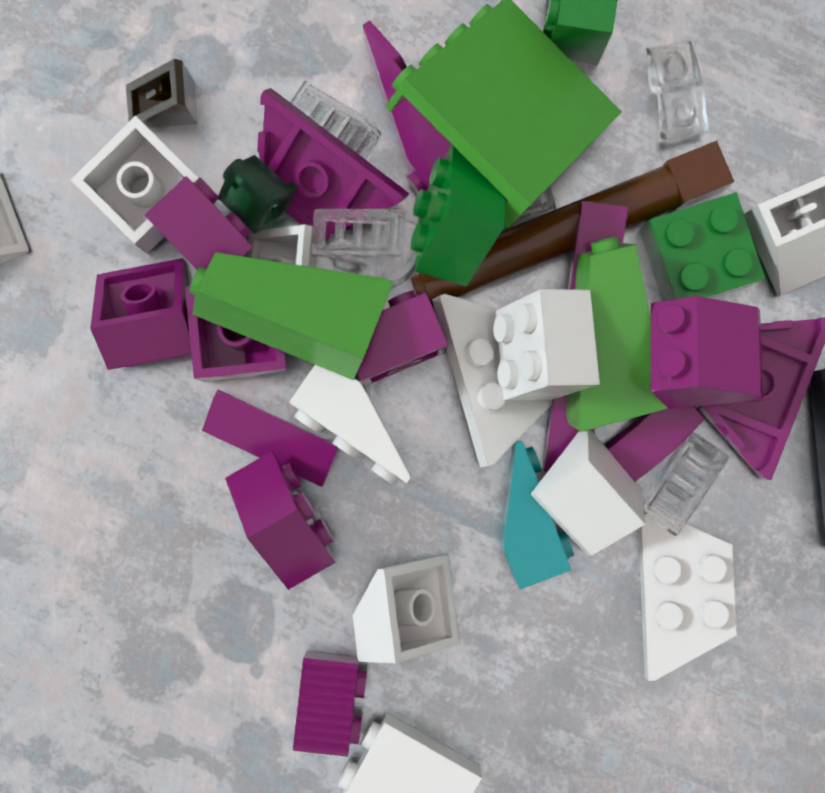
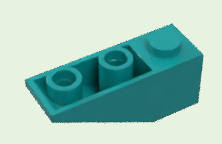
(528, 531)

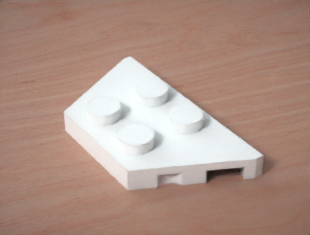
(475, 363)
(684, 596)

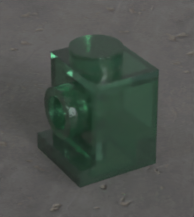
(255, 193)

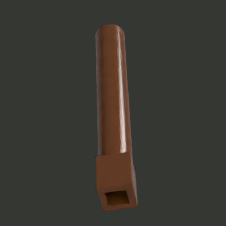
(545, 237)

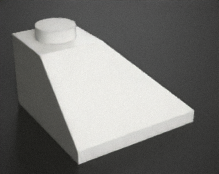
(406, 612)

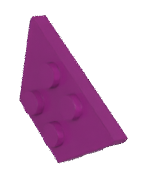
(320, 165)
(762, 426)

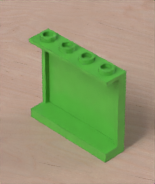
(507, 102)

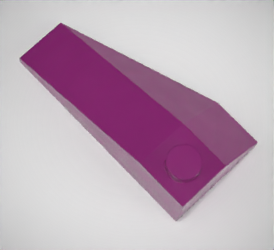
(415, 134)

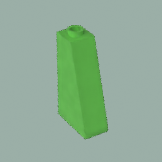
(293, 307)
(621, 338)

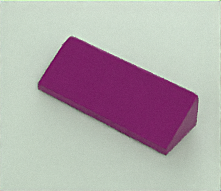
(263, 432)

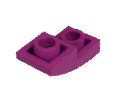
(653, 439)

